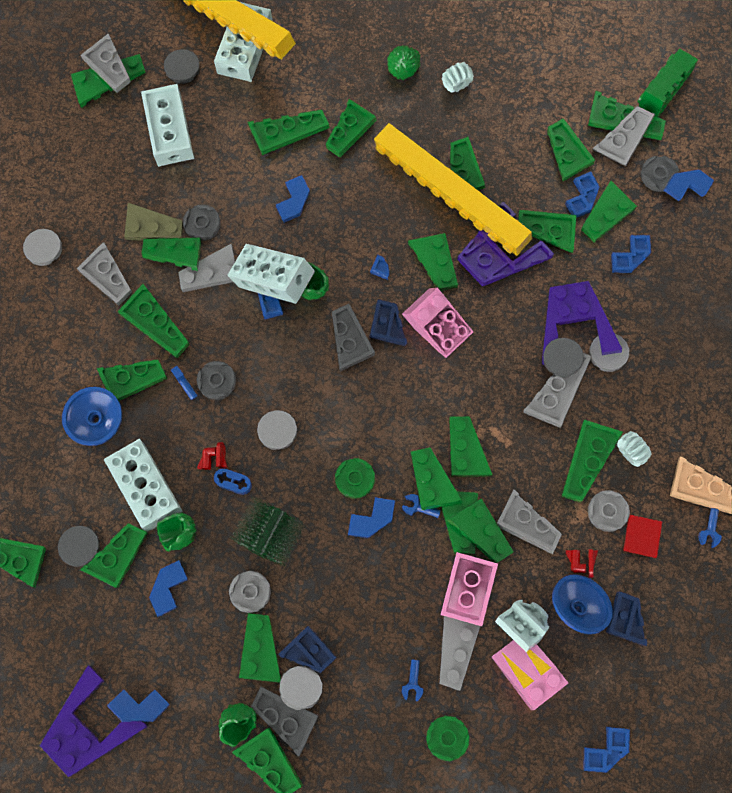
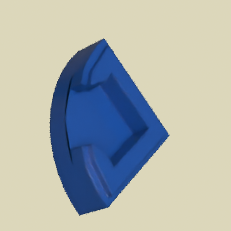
(380, 268)

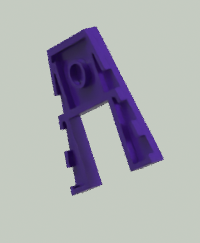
(489, 263)
(577, 304)
(69, 739)

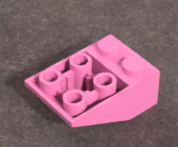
(438, 321)

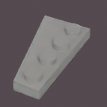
(556, 396)
(457, 648)

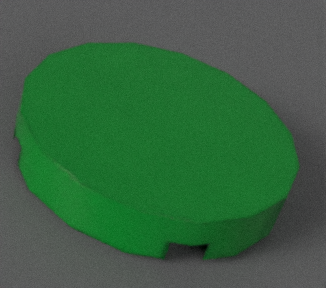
(355, 478)
(447, 738)

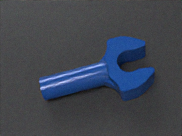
(183, 382)
(417, 507)
(711, 530)
(413, 681)

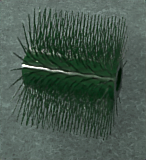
(268, 532)

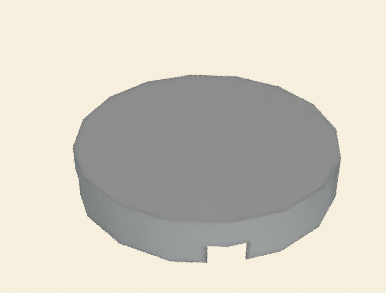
(42, 247)
(611, 361)
(277, 430)
(608, 511)
(249, 592)
(300, 688)

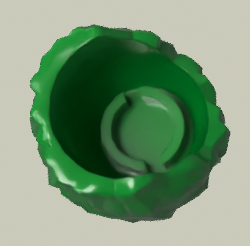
(403, 62)
(317, 285)
(176, 531)
(236, 723)

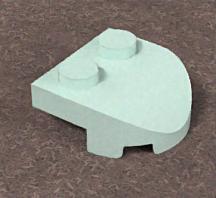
(524, 623)

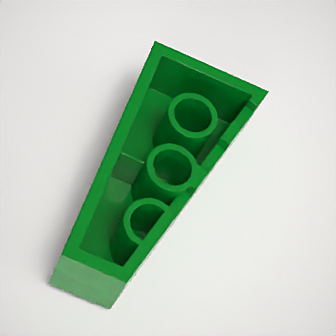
(667, 82)

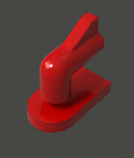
(218, 451)
(576, 567)

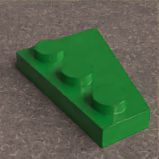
(350, 128)
(175, 250)
(269, 761)

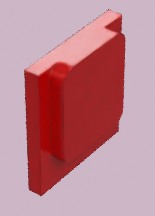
(642, 536)

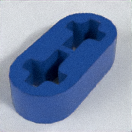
(233, 476)

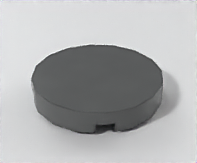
(181, 66)
(657, 172)
(202, 222)
(563, 357)
(216, 380)
(78, 546)

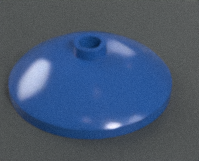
(83, 408)
(582, 604)

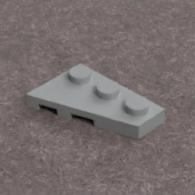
(107, 64)
(625, 138)
(211, 271)
(105, 274)
(527, 524)

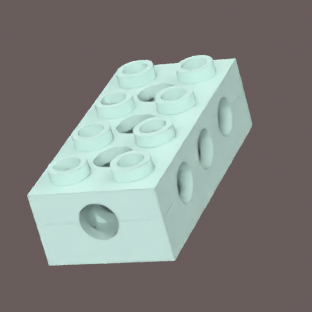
(236, 56)
(167, 125)
(282, 275)
(130, 482)

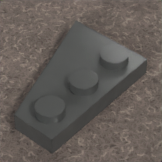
(350, 338)
(290, 724)

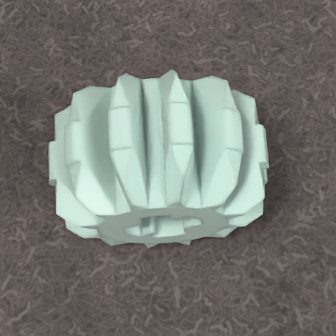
(457, 77)
(634, 448)

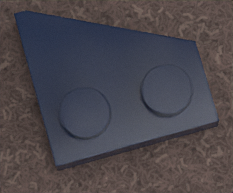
(387, 324)
(627, 619)
(309, 651)

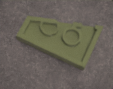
(148, 224)

